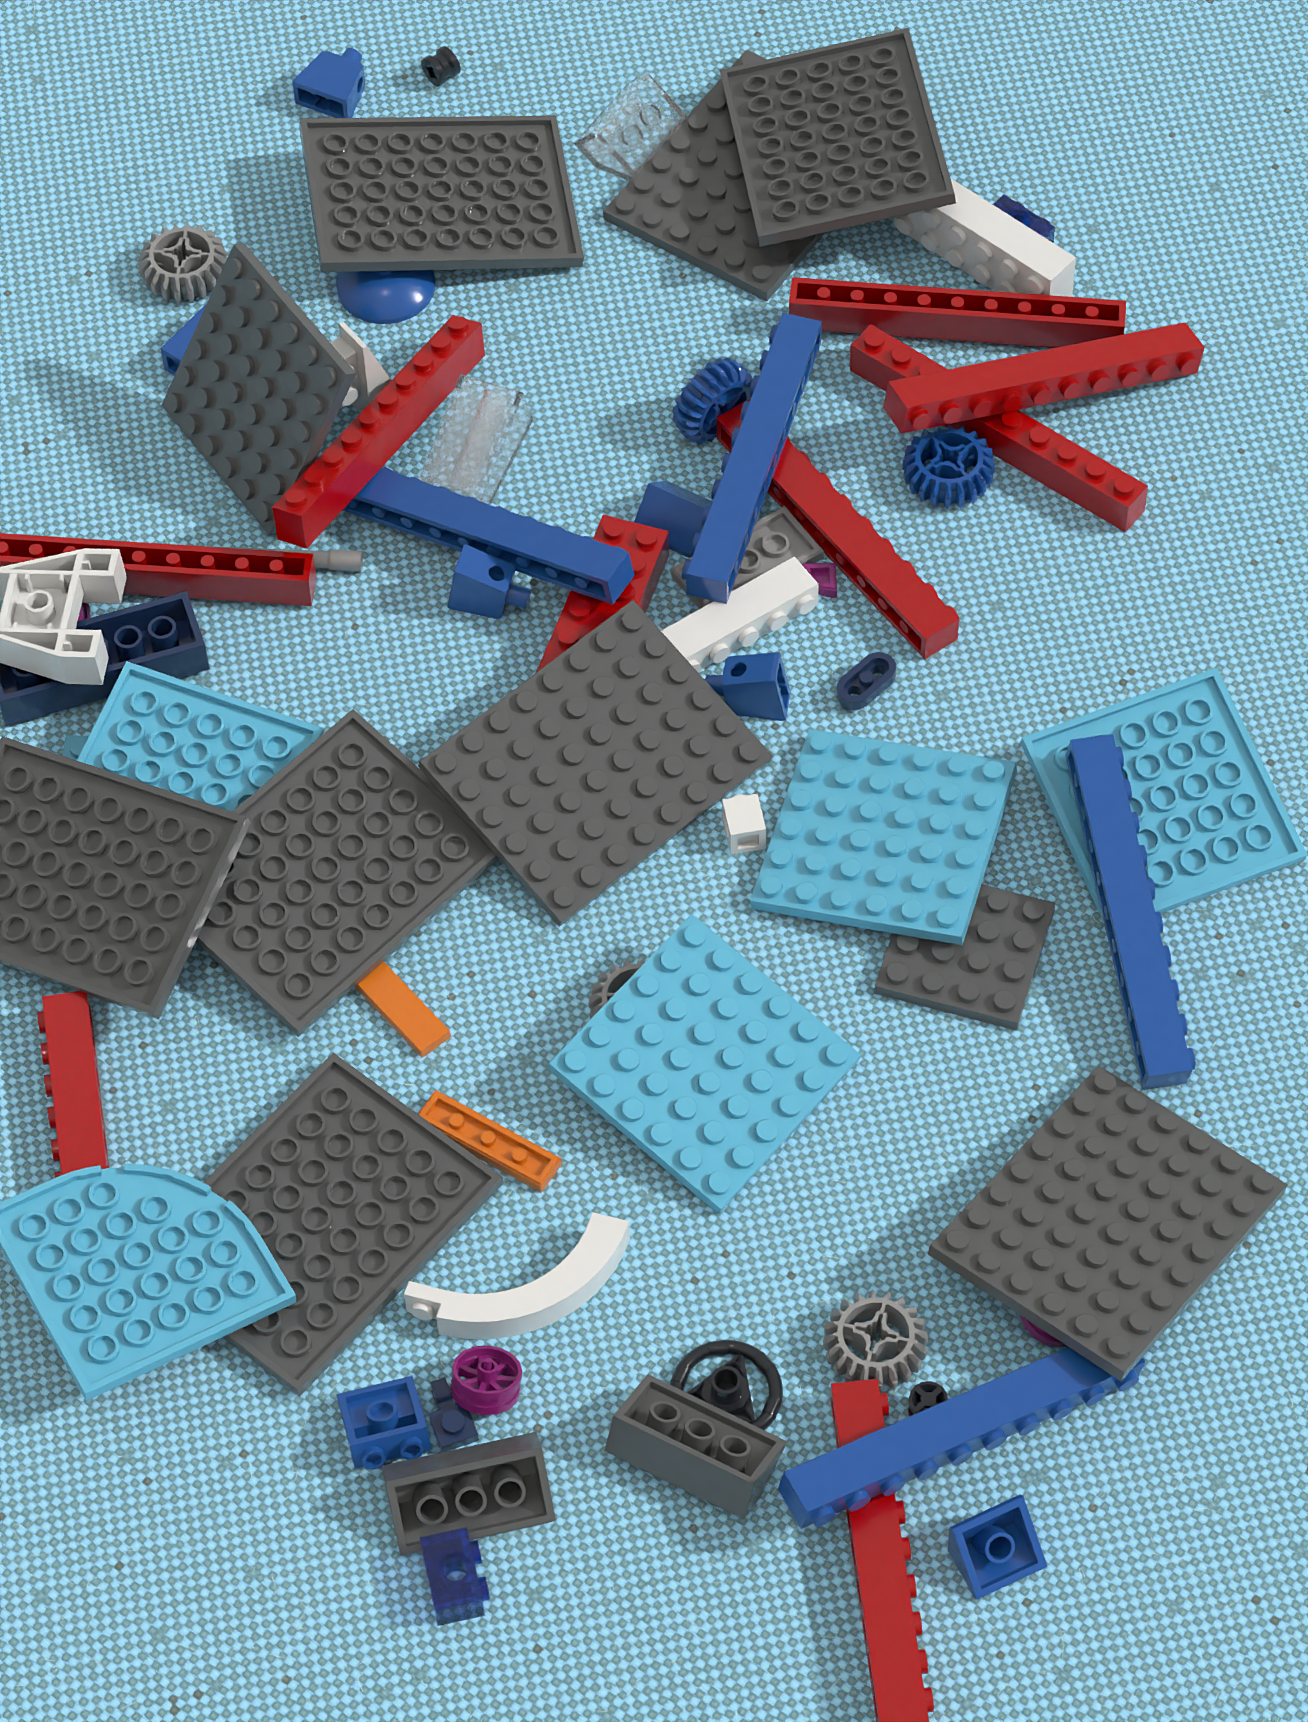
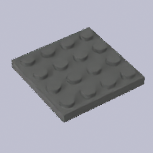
(985, 975)

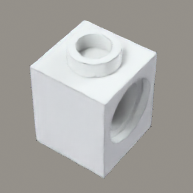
(744, 823)

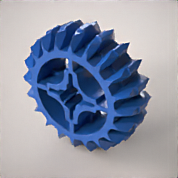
(708, 396)
(946, 476)

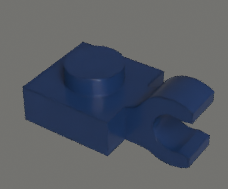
(450, 1423)

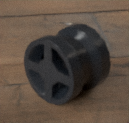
(440, 66)
(925, 1396)

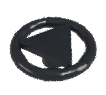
(728, 1385)

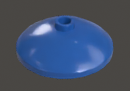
(385, 295)

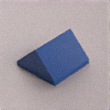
(673, 510)
(996, 1547)

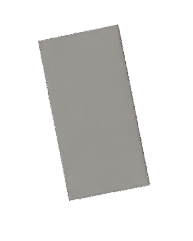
(772, 543)

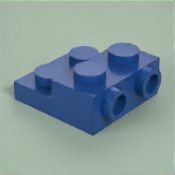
(384, 1423)

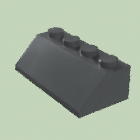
(694, 1445)
(476, 1487)

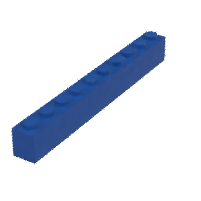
(753, 458)
(529, 545)
(1129, 912)
(945, 1435)

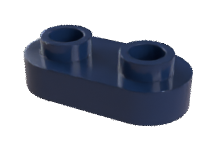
(863, 682)

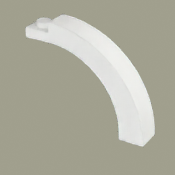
(534, 1303)

